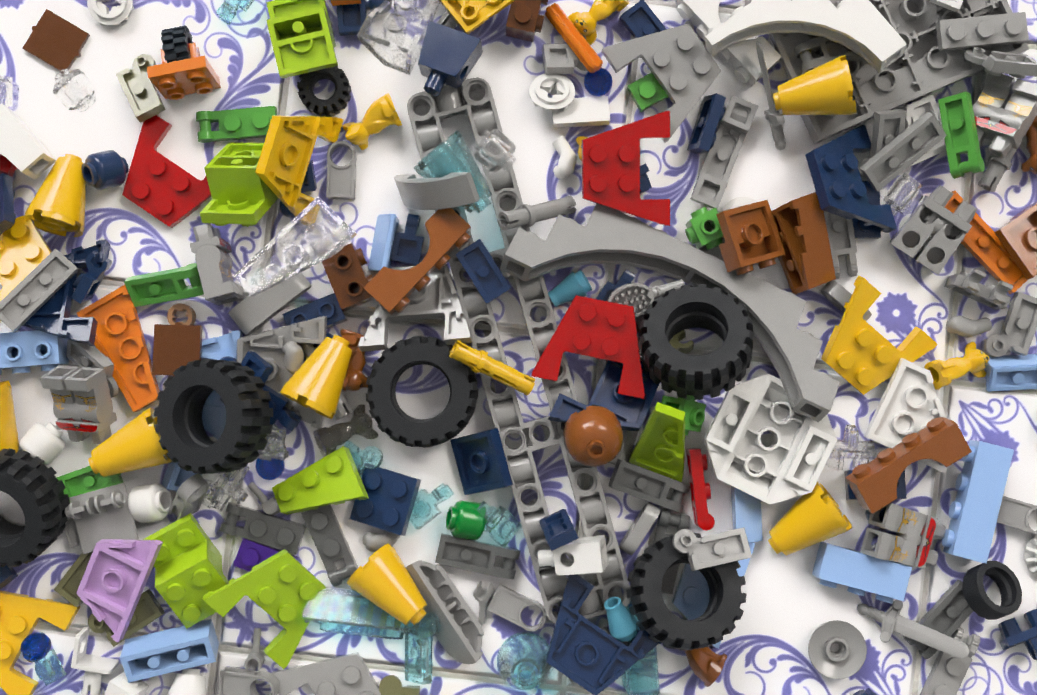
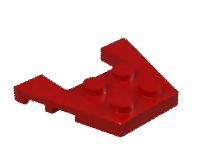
(613, 168)
(159, 183)
(596, 331)

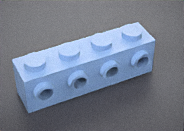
(31, 349)
(977, 501)

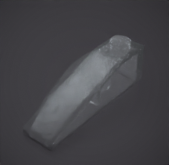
(397, 31)
(301, 244)

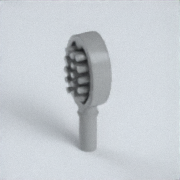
(640, 295)

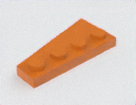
(123, 341)

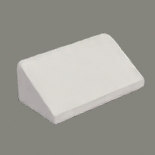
(583, 112)

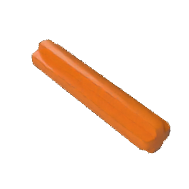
(573, 38)

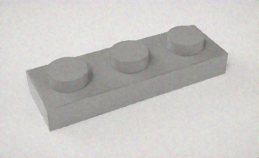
(982, 31)
(903, 151)
(36, 290)

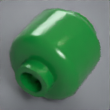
(465, 521)

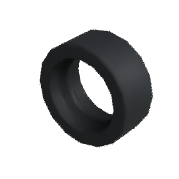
(1005, 580)

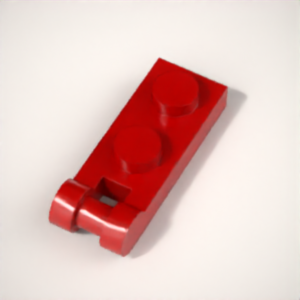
(699, 489)

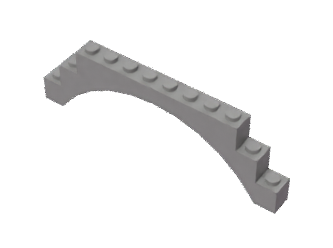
(625, 240)

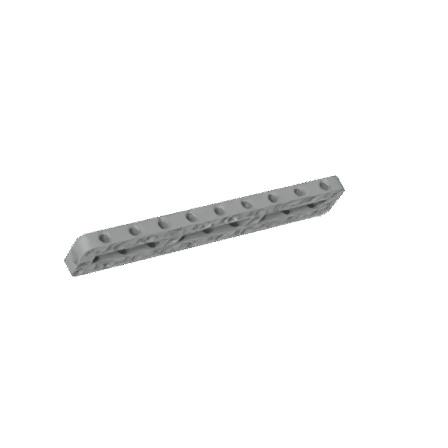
(505, 406)

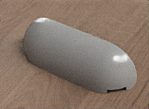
(459, 628)

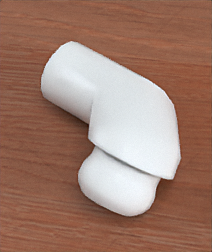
(567, 158)

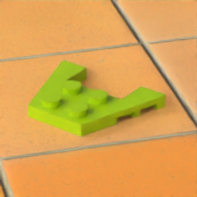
(281, 590)

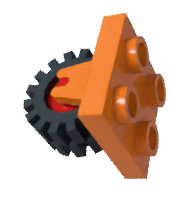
(182, 67)

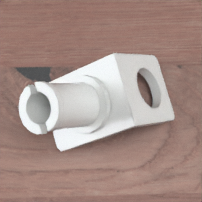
(92, 665)

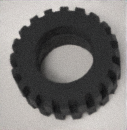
(696, 309)
(383, 401)
(182, 424)
(42, 504)
(660, 622)

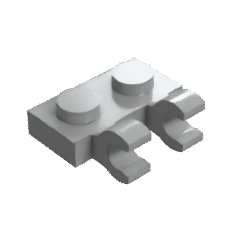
(989, 295)

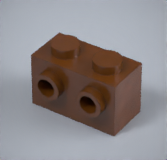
(525, 19)
(348, 277)

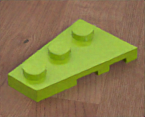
(662, 443)
(323, 483)

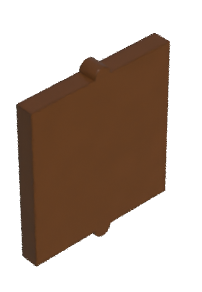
(56, 41)
(175, 347)

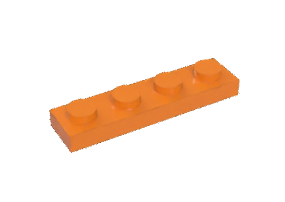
(988, 249)

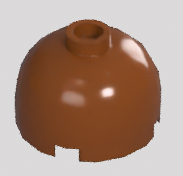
(593, 436)

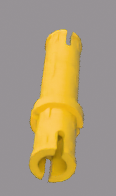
(481, 362)

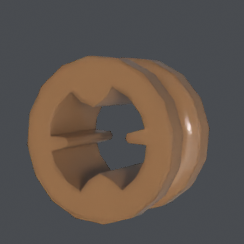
(181, 307)

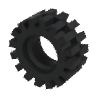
(330, 105)

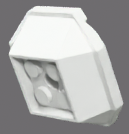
(772, 472)

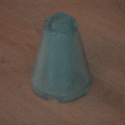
(451, 157)
(523, 661)

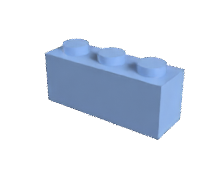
(861, 572)
(169, 651)

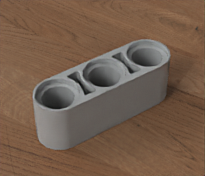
(258, 310)

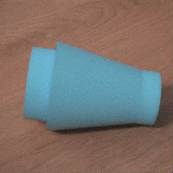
(571, 286)
(620, 622)

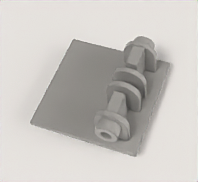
(102, 516)

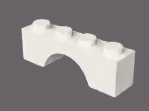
(740, 55)

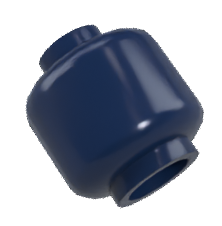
(104, 169)

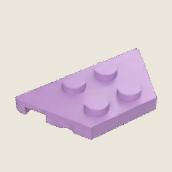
(117, 579)

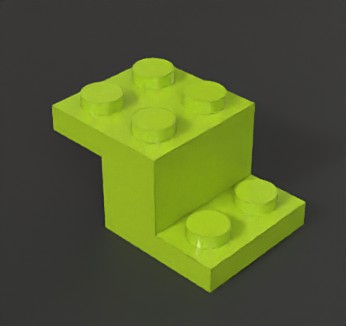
(301, 36)
(235, 188)
(187, 569)

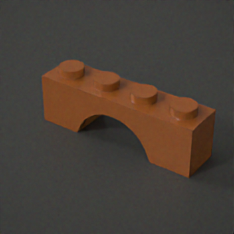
(394, 287)
(877, 481)

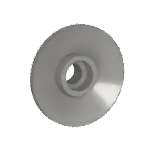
(849, 656)

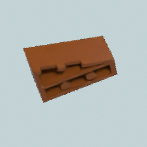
(805, 243)

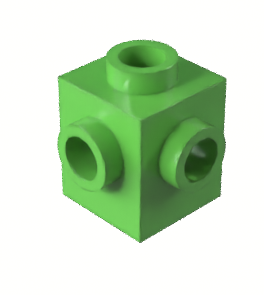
(696, 232)
(693, 411)

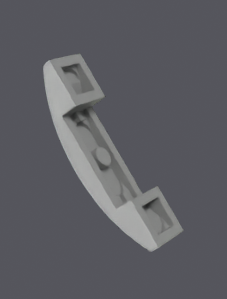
(723, 155)
(437, 193)

